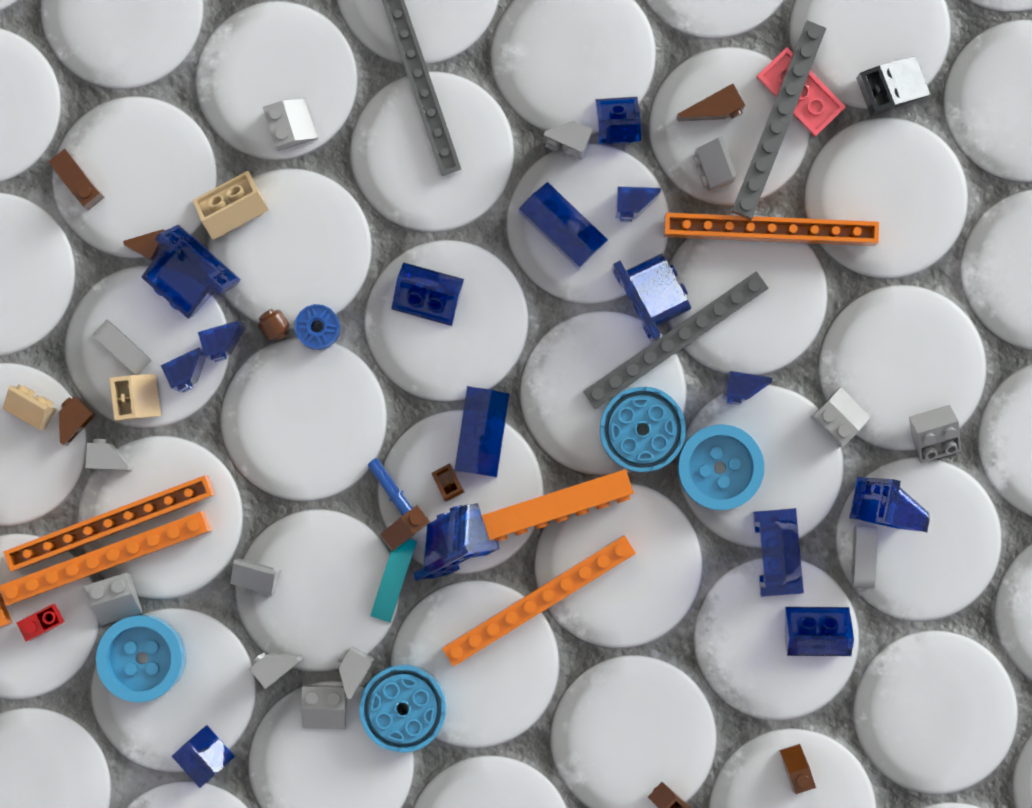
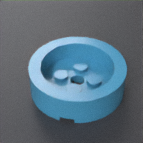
(620, 433)
(742, 467)
(119, 664)
(403, 685)

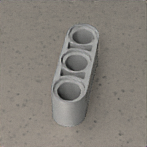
(121, 347)
(864, 557)

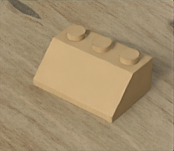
(230, 205)

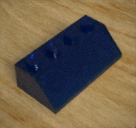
(562, 225)
(481, 431)

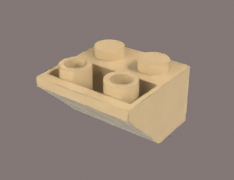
(135, 397)
(29, 408)

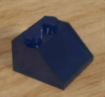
(618, 120)
(634, 201)
(221, 340)
(184, 370)
(742, 386)
(203, 756)

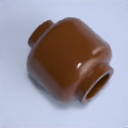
(273, 324)

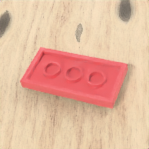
(816, 103)

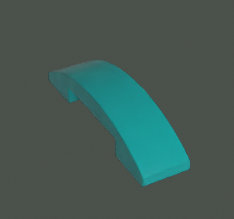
(393, 581)

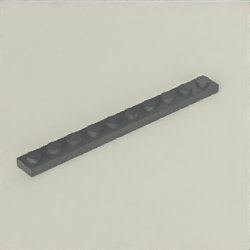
(422, 86)
(778, 120)
(675, 340)

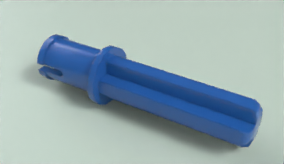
(389, 486)

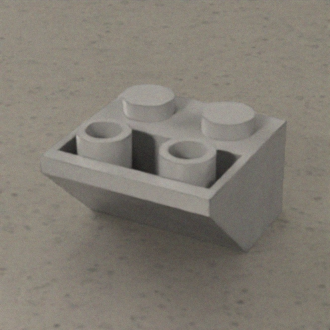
(569, 138)
(935, 433)

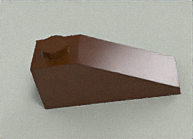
(718, 106)
(76, 179)

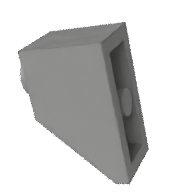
(105, 456)

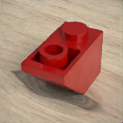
(40, 622)

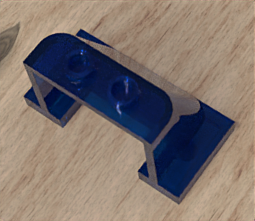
(187, 272)
(653, 292)
(887, 505)
(453, 540)
(779, 552)

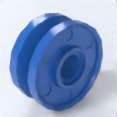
(311, 315)

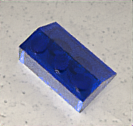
(427, 294)
(818, 631)

